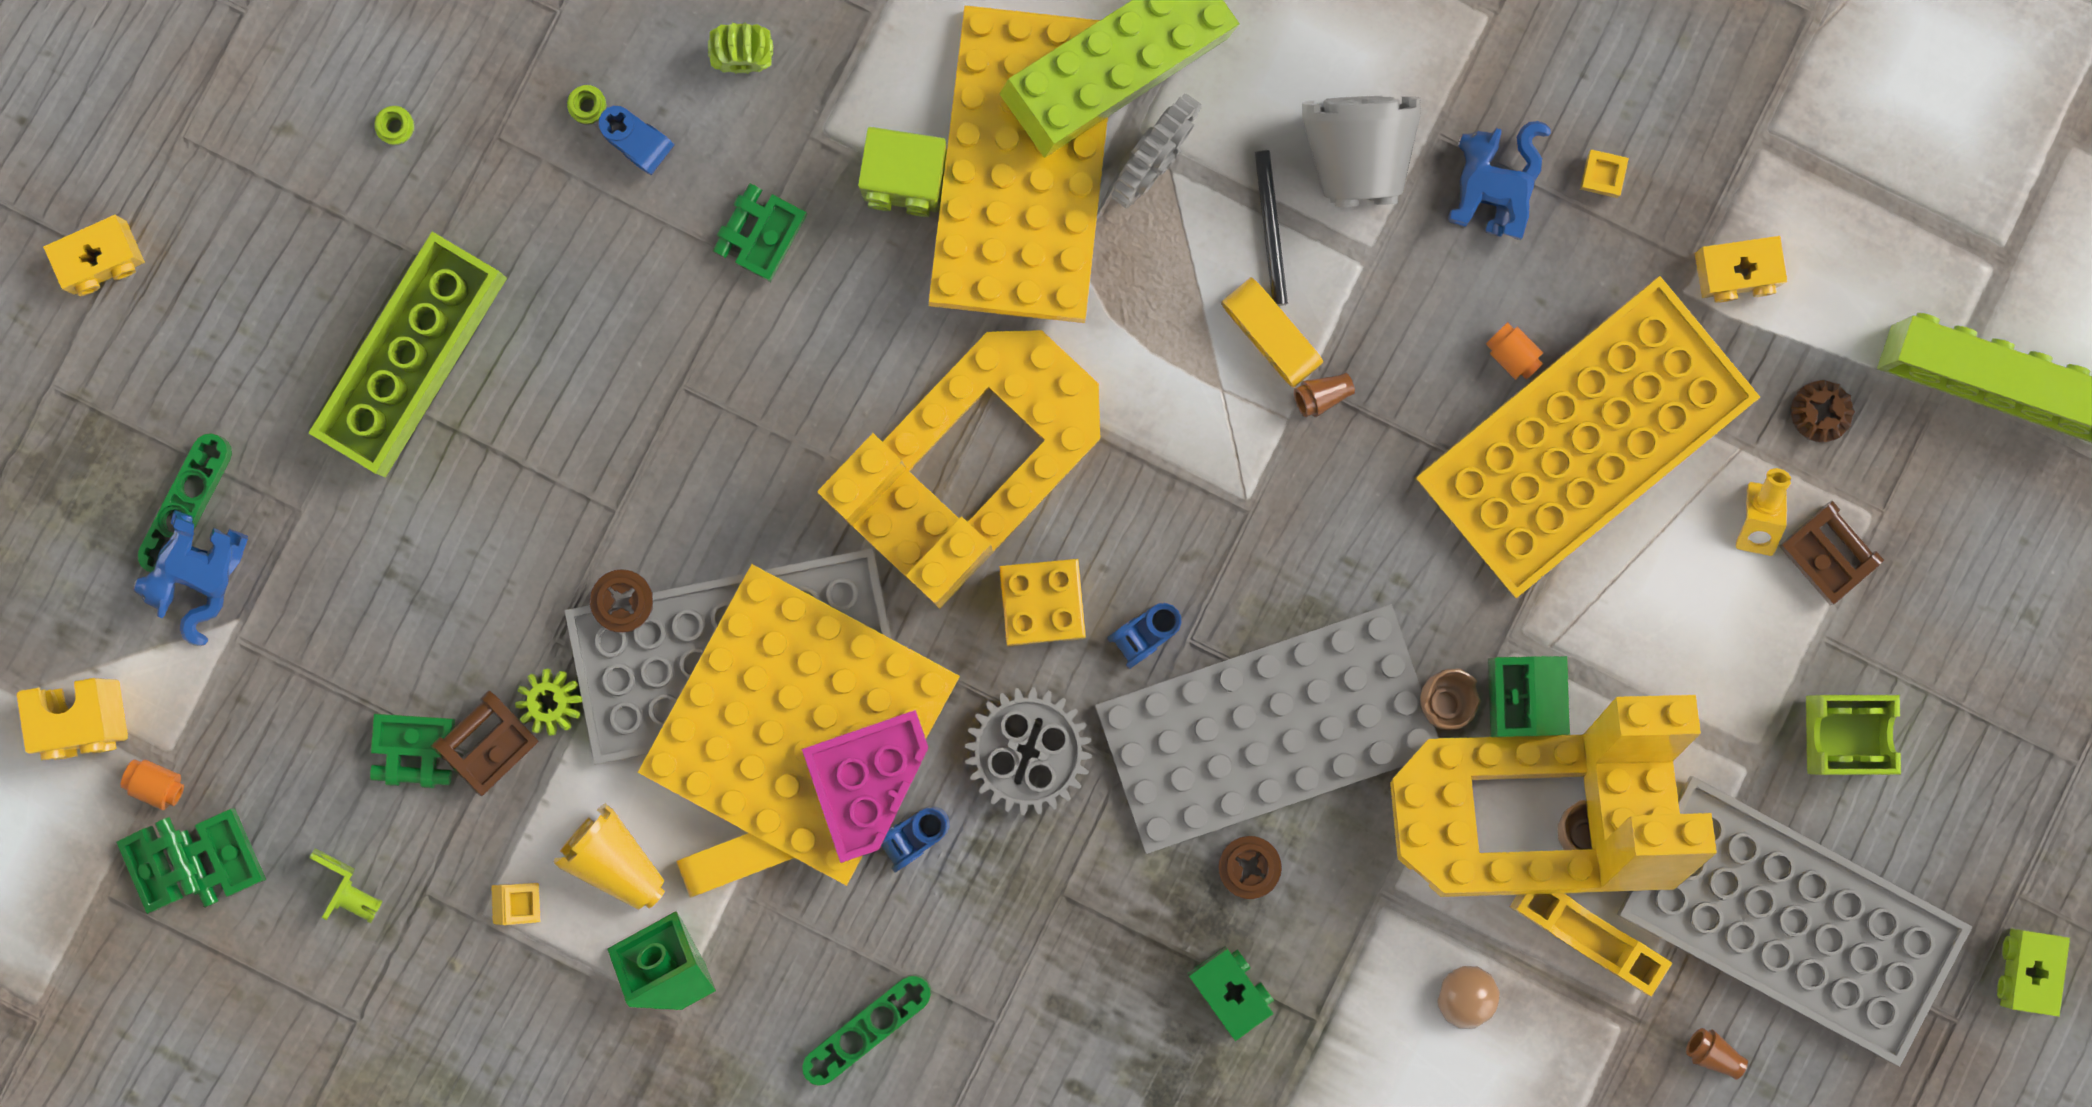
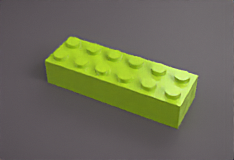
(1112, 66)
(408, 355)
(1990, 374)

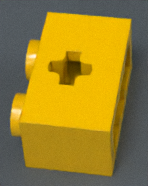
(72, 255)
(1761, 257)

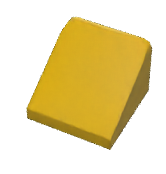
(515, 903)

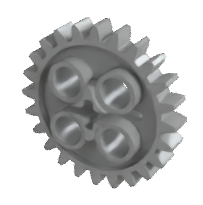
(1156, 150)
(1062, 763)

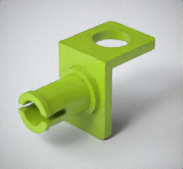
(347, 895)

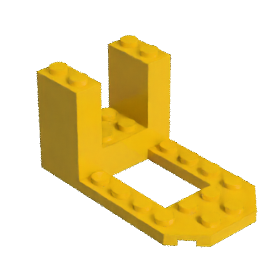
(908, 520)
(1629, 794)

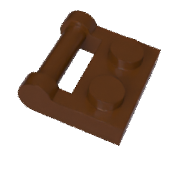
(1822, 561)
(494, 753)

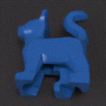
(1495, 186)
(195, 568)

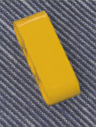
(1272, 332)
(728, 863)

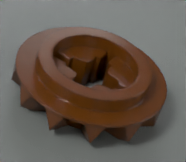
(1805, 414)
(603, 601)
(1268, 863)

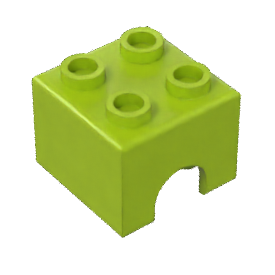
(902, 171)
(1852, 734)

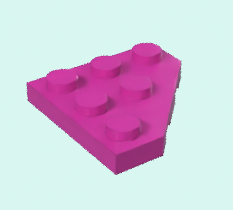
(865, 780)

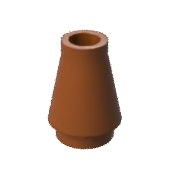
(1321, 394)
(1714, 1053)

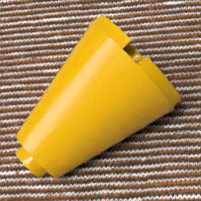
(611, 861)

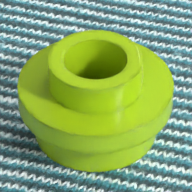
(580, 94)
(388, 115)

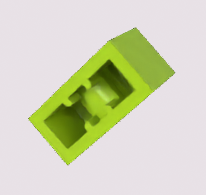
(2036, 992)

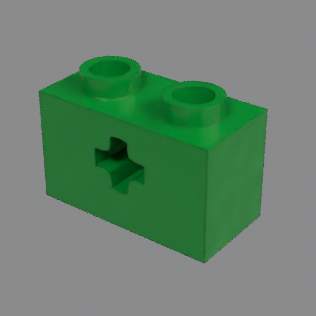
(1239, 1015)

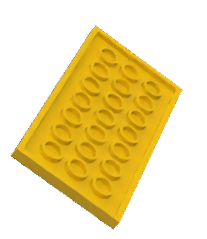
(1010, 221)
(1587, 437)

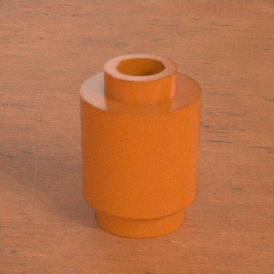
(1515, 351)
(152, 784)

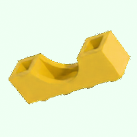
(1594, 939)

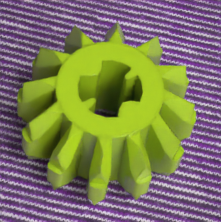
(740, 48)
(537, 707)

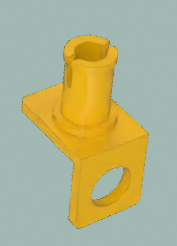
(1765, 512)

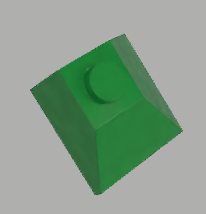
(661, 967)

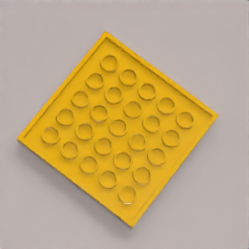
(766, 687)

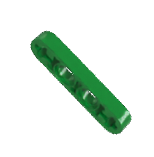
(179, 500)
(869, 1032)

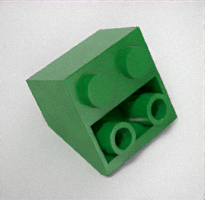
(1528, 696)

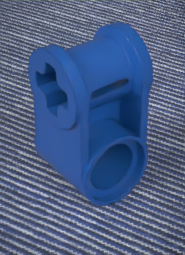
(639, 142)
(1143, 635)
(911, 837)

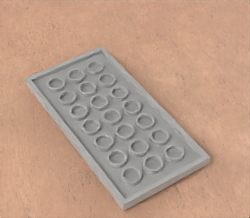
(638, 675)
(1266, 728)
(1805, 927)

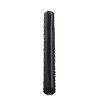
(1271, 227)

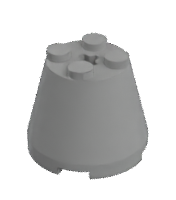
(1362, 146)

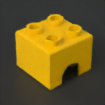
(1042, 602)
(89, 725)

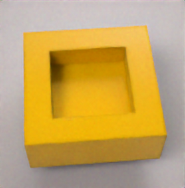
(1604, 173)

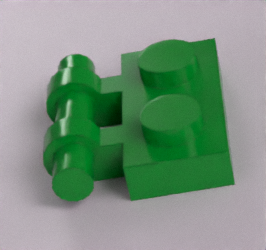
(770, 237)
(413, 737)
(229, 853)
(150, 869)

